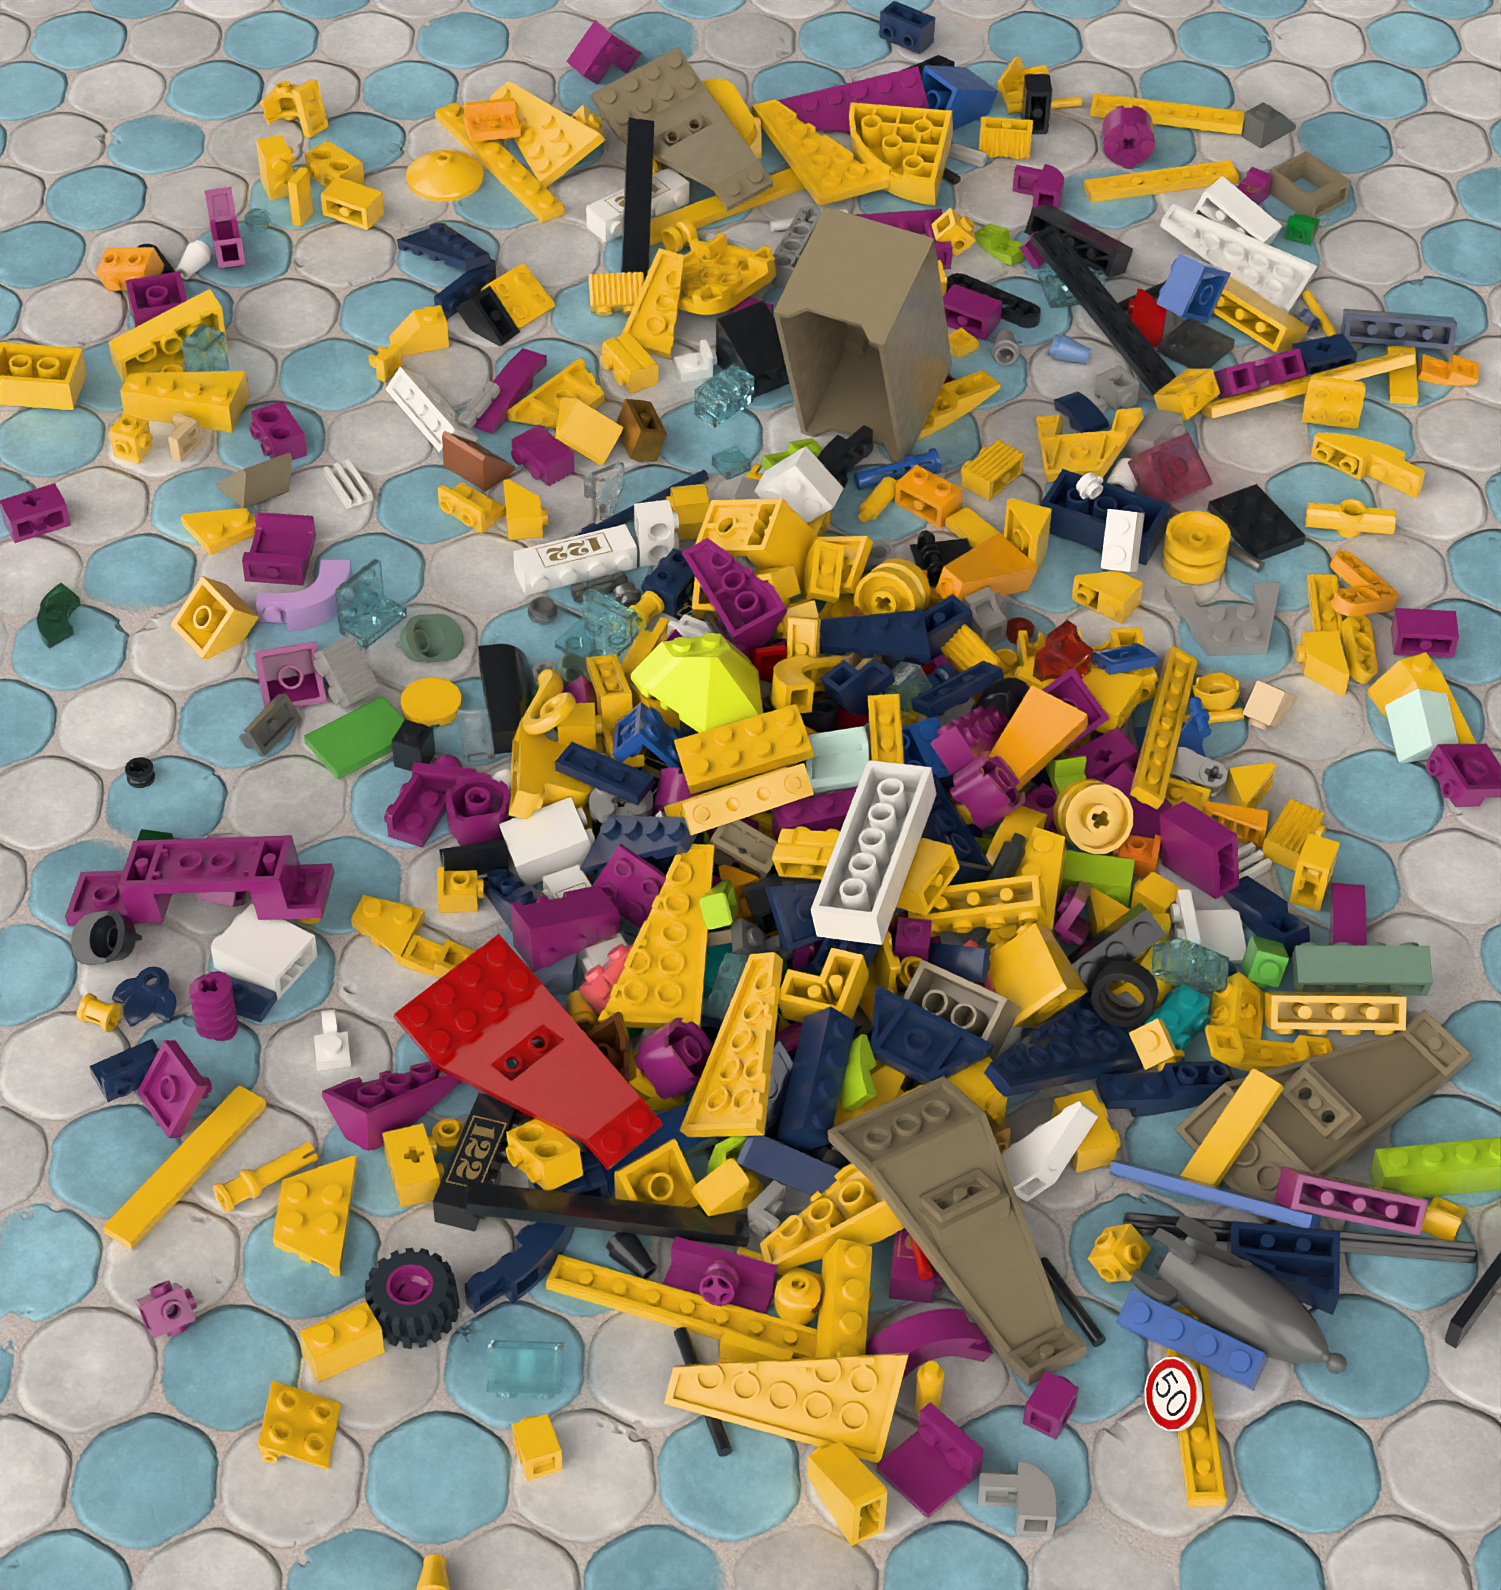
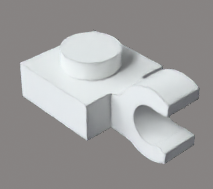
(331, 1047)

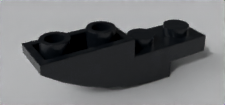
(843, 454)

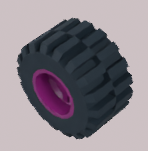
(413, 1297)

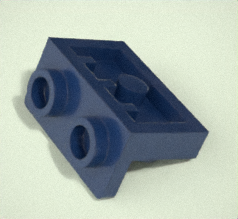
(124, 1071)

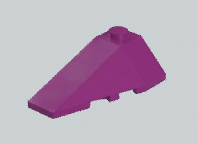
(740, 599)

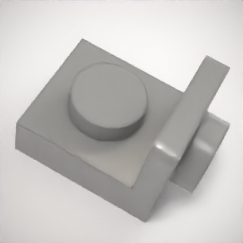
(766, 1210)

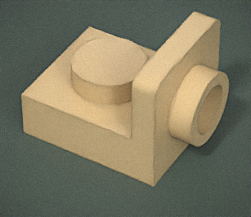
(184, 436)

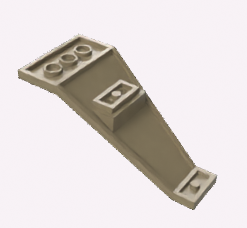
(676, 98)
(1360, 1085)
(953, 1195)

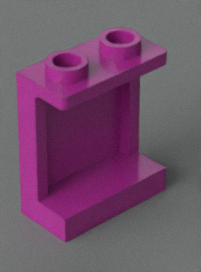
(280, 549)

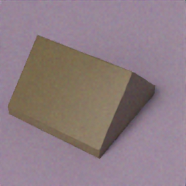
(258, 481)

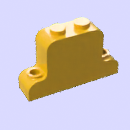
(534, 777)

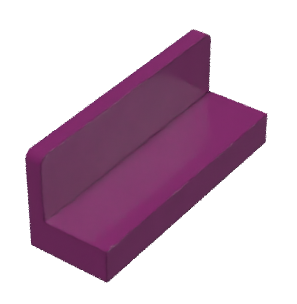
(692, 1258)

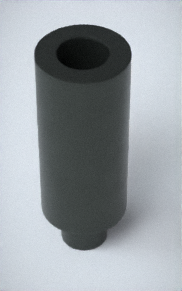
(1008, 858)

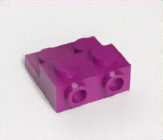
(1466, 773)

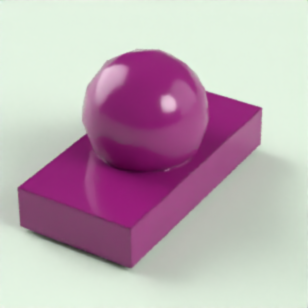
(441, 773)

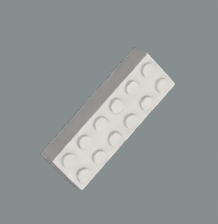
(874, 852)

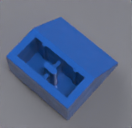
(920, 752)

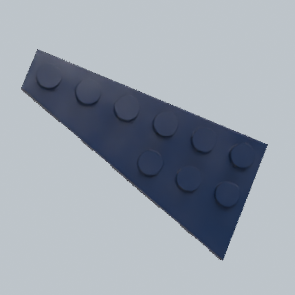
(1065, 1051)

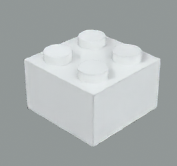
(802, 484)

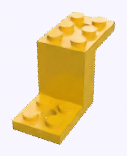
(777, 536)

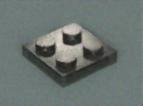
(1195, 345)

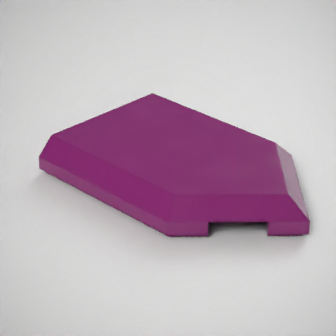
(1145, 818)

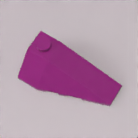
(386, 1103)

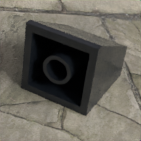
(752, 343)

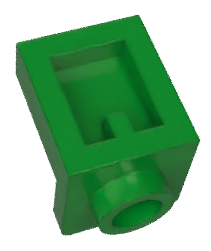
(1301, 228)

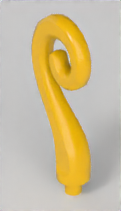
(548, 704)

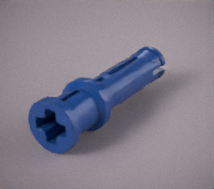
(865, 478)

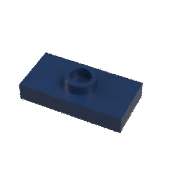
(252, 1000)

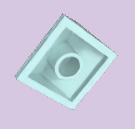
(1419, 724)

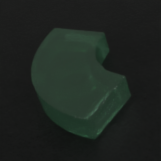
(55, 614)

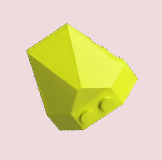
(701, 680)

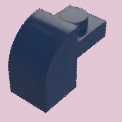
(853, 686)

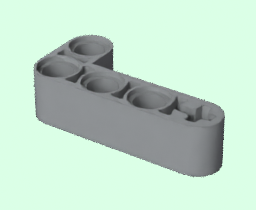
(793, 243)

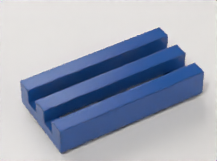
(1124, 658)

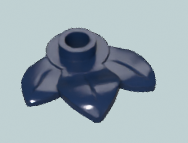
(144, 999)

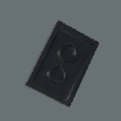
(1257, 522)

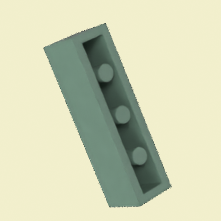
(1362, 968)

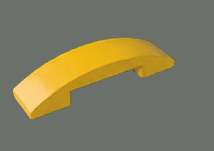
(1259, 1054)

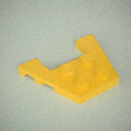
(1084, 451)

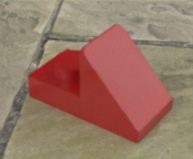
(766, 658)

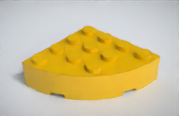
(903, 146)

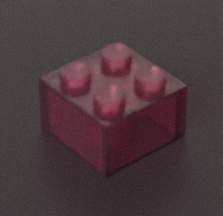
(1171, 471)

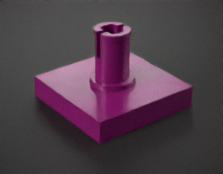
(173, 1088)

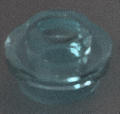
(257, 219)

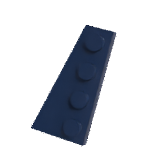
(881, 634)

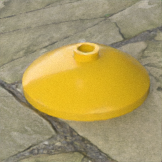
(444, 175)

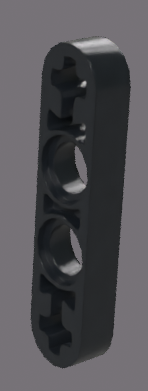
(1020, 311)

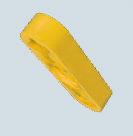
(1359, 648)

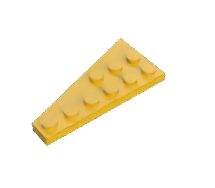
(548, 137)
(668, 957)

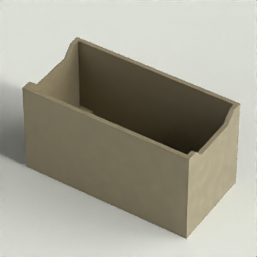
(865, 331)

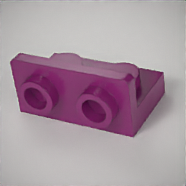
(415, 813)

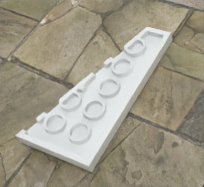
(1252, 263)

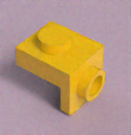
(1155, 1045)

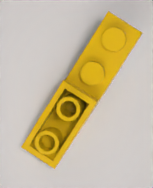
(1364, 456)

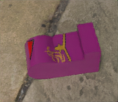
(1256, 185)

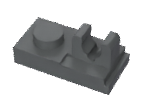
(270, 725)
(751, 940)

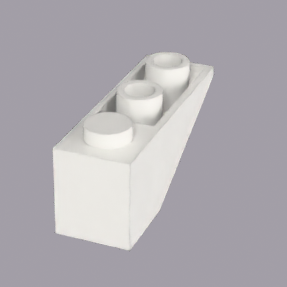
(1044, 1153)

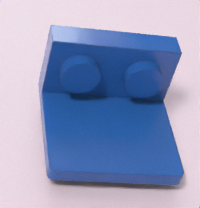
(647, 728)

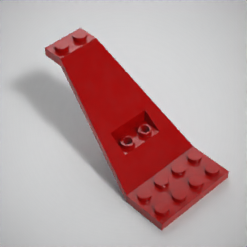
(491, 1014)

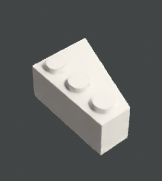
(1233, 209)

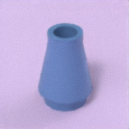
(1067, 349)

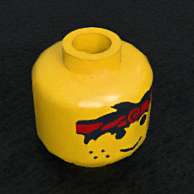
(798, 1297)

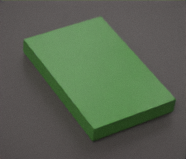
(356, 737)

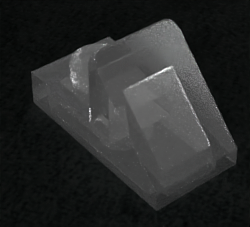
(605, 487)

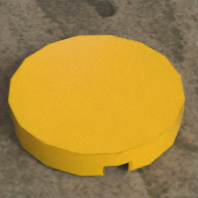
(431, 701)

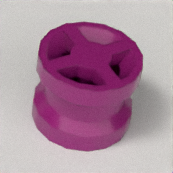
(711, 1287)

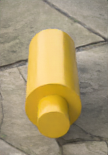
(877, 500)
(929, 1386)

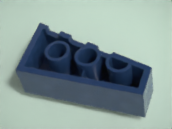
(948, 827)

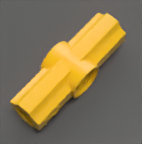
(1350, 518)

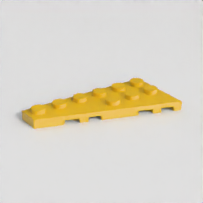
(817, 160)
(738, 1072)
(799, 1398)

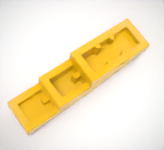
(958, 399)

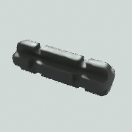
(603, 585)

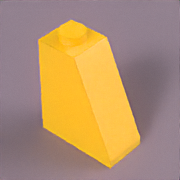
(848, 1491)

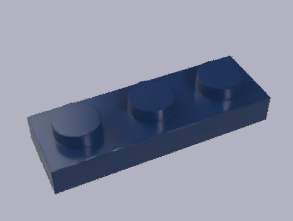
(464, 288)
(956, 689)
(604, 773)

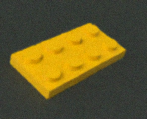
(744, 749)

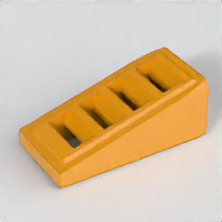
(1246, 822)

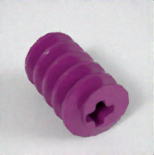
(214, 1006)

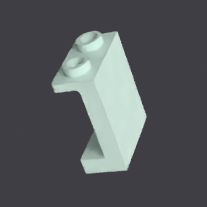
(837, 760)

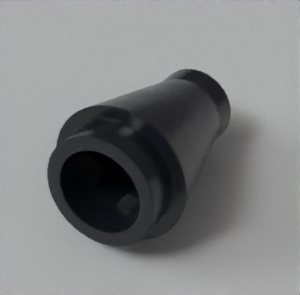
(631, 1254)

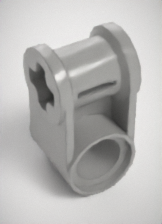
(1197, 769)

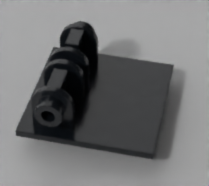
(935, 555)

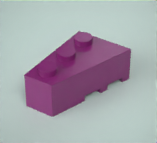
(562, 926)

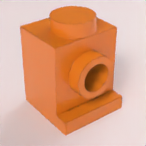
(1143, 851)

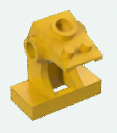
(295, 101)

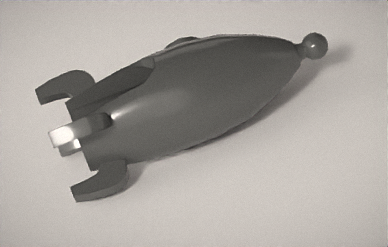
(1235, 1297)

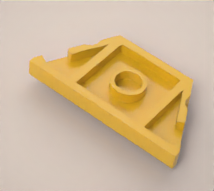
(544, 403)
(316, 1213)

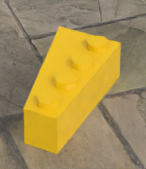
(209, 397)
(1044, 857)

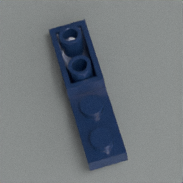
(1172, 1089)
(523, 1269)

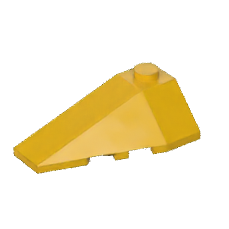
(846, 1211)

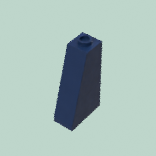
(786, 1165)

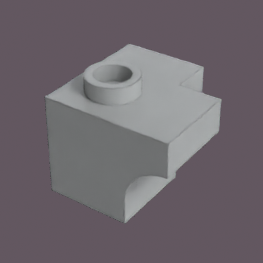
(988, 615)

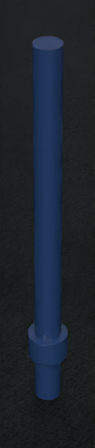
(628, 513)

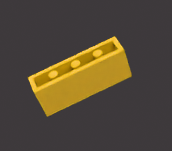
(1259, 317)

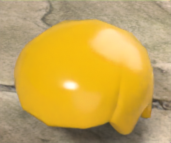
(1217, 691)

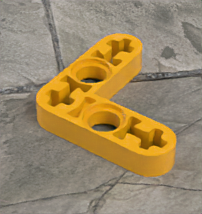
(1368, 590)

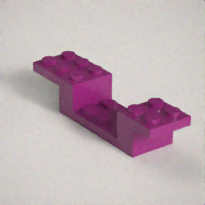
(202, 865)

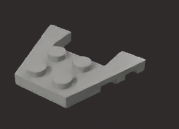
(1228, 629)

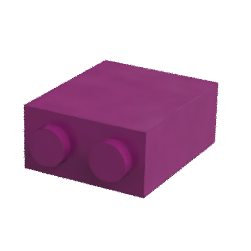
(1199, 849)

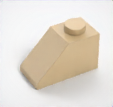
(1268, 705)

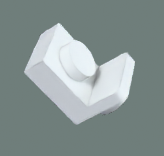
(696, 365)

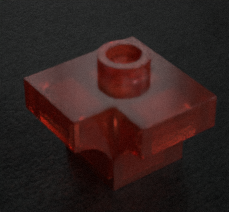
(1061, 653)

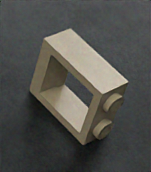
(1332, 185)
(743, 845)

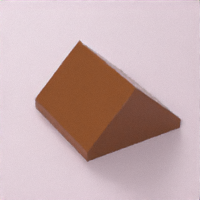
(473, 461)

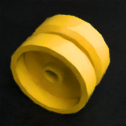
(1195, 547)
(893, 587)
(1110, 823)

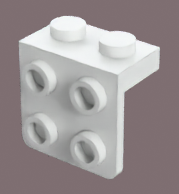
(1209, 928)

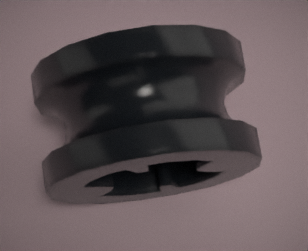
(140, 780)

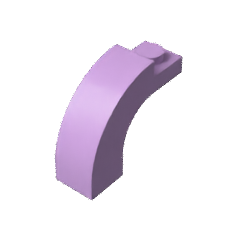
(309, 606)

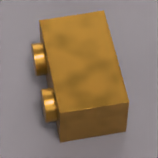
(642, 430)

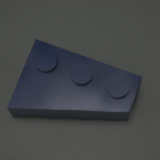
(1296, 1256)

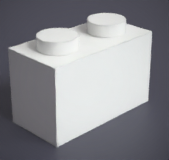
(1122, 540)

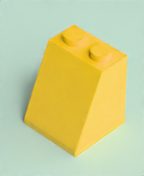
(1034, 975)

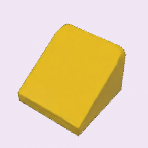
(1443, 1219)

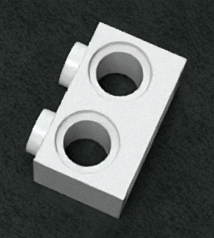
(654, 531)

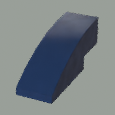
(1267, 914)

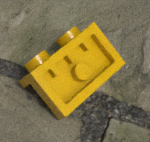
(470, 506)
(1239, 1007)

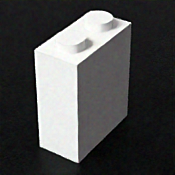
(548, 840)
(264, 951)

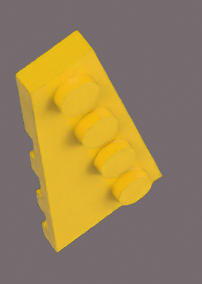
(657, 305)

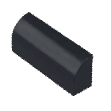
(506, 691)

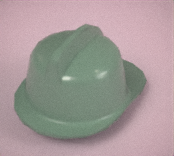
(431, 638)

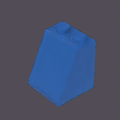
(959, 92)

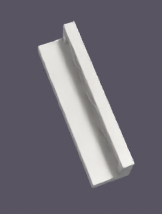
(426, 407)

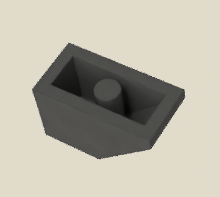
(1265, 125)

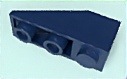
(505, 888)

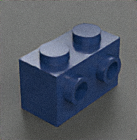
(907, 27)
(671, 582)

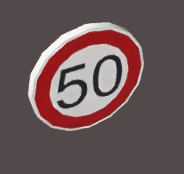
(1173, 1394)

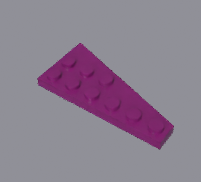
(830, 107)

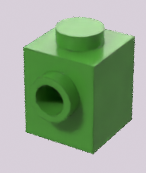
(1264, 962)

